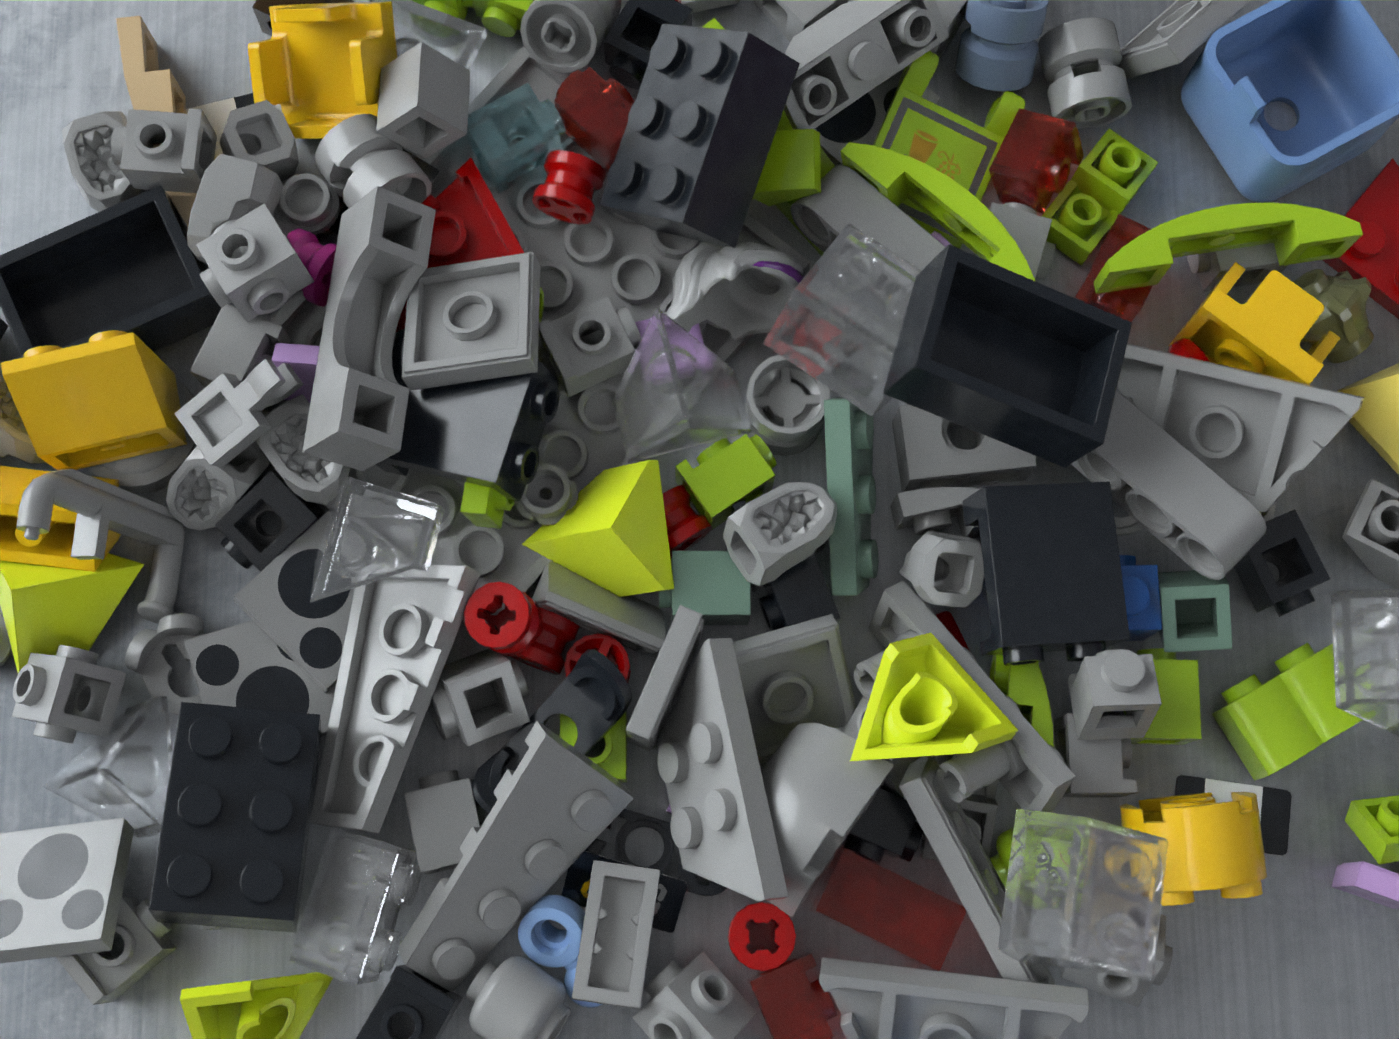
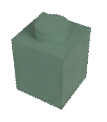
(709, 586)
(1194, 612)

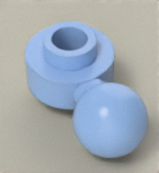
(551, 945)

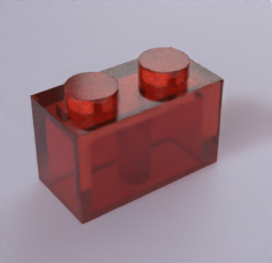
(888, 910)

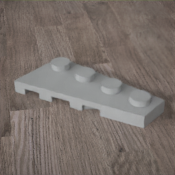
(384, 685)
(532, 835)

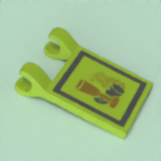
(942, 137)

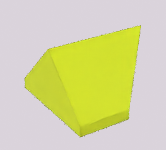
(614, 532)
(60, 605)
(927, 706)
(254, 1007)

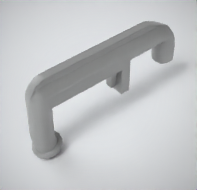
(103, 508)

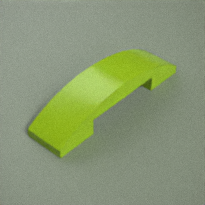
(940, 198)
(1296, 230)

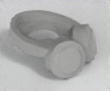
(147, 653)

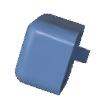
(1316, 58)

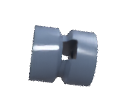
(1001, 43)

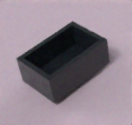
(699, 132)
(106, 274)
(1008, 357)
(236, 818)

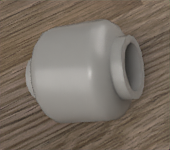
(517, 1001)

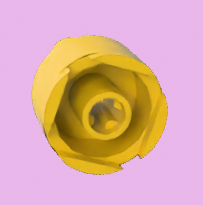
(1207, 845)

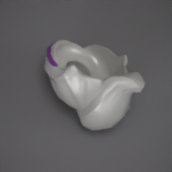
(733, 287)

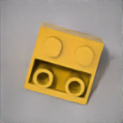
(95, 400)

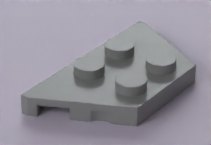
(1237, 422)
(717, 780)
(932, 1004)

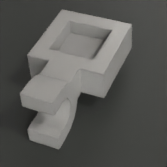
(229, 414)

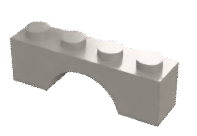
(355, 398)

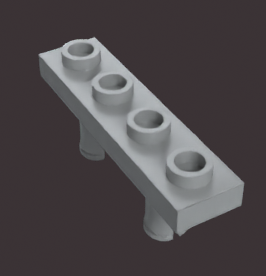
(1024, 765)

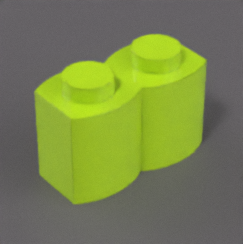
(1286, 714)

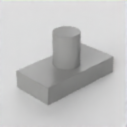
(616, 934)

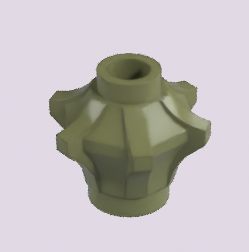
(1343, 312)

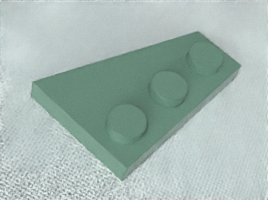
(853, 488)

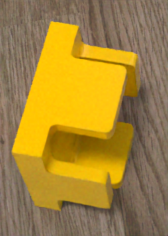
(323, 62)
(1262, 332)

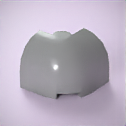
(816, 802)

